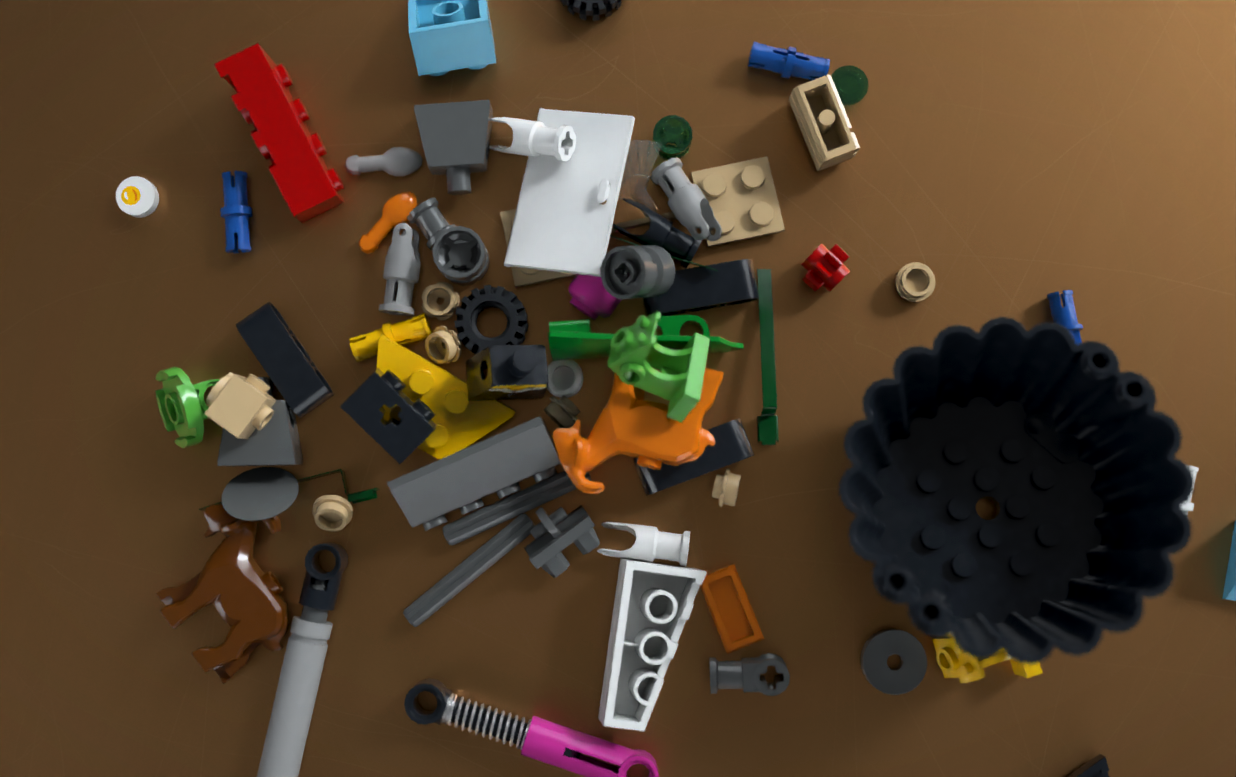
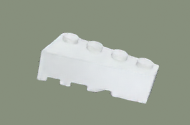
(643, 638)

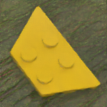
(456, 418)

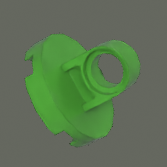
(182, 405)

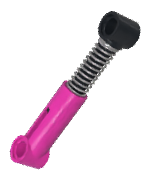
(535, 738)

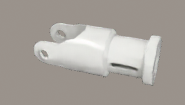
(534, 139)
(651, 544)

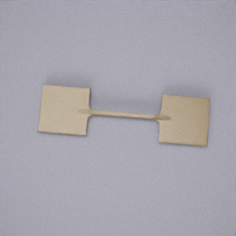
(741, 202)

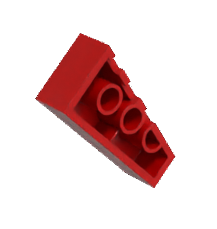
(282, 132)

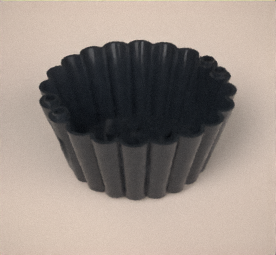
(1064, 454)

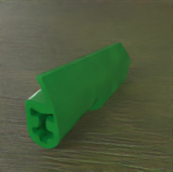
(576, 341)

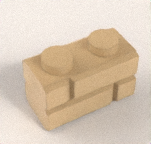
(823, 122)

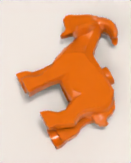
(637, 430)

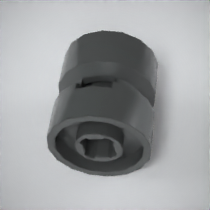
(461, 255)
(637, 271)

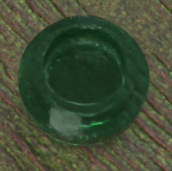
(850, 84)

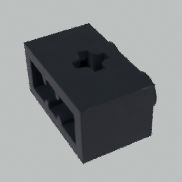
(394, 436)

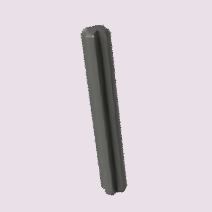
(508, 508)
(469, 570)

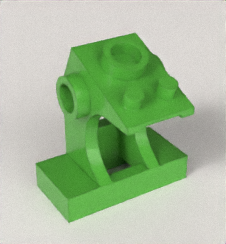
(679, 372)

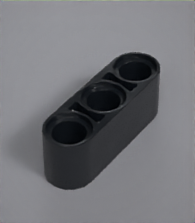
(706, 289)
(284, 359)
(729, 447)

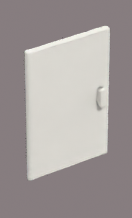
(560, 203)

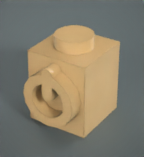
(240, 404)

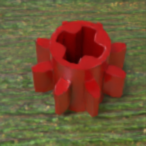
(825, 267)

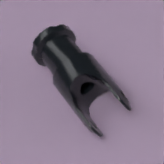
(663, 234)

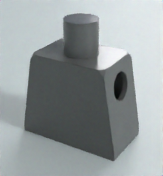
(456, 140)
(271, 446)

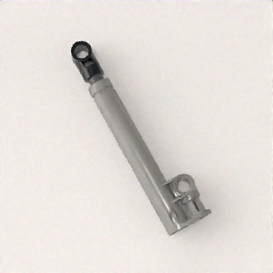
(302, 666)

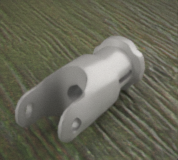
(686, 200)
(401, 271)

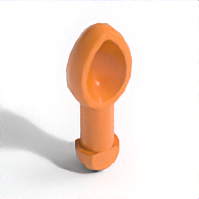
(393, 213)

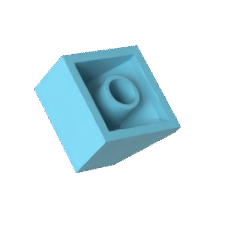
(450, 35)

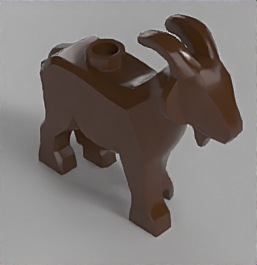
(239, 592)

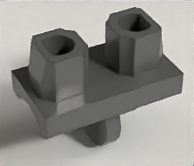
(558, 532)

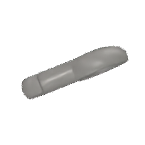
(395, 161)

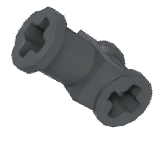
(746, 674)

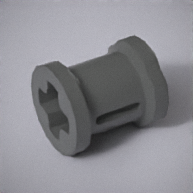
(429, 220)

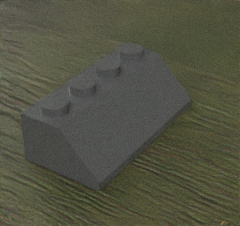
(476, 473)

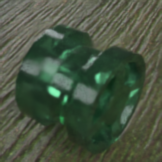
(673, 130)

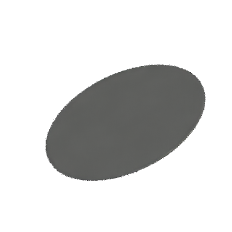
(260, 493)

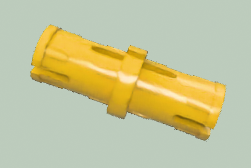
(402, 332)

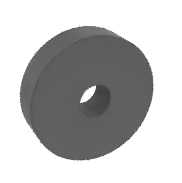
(909, 671)

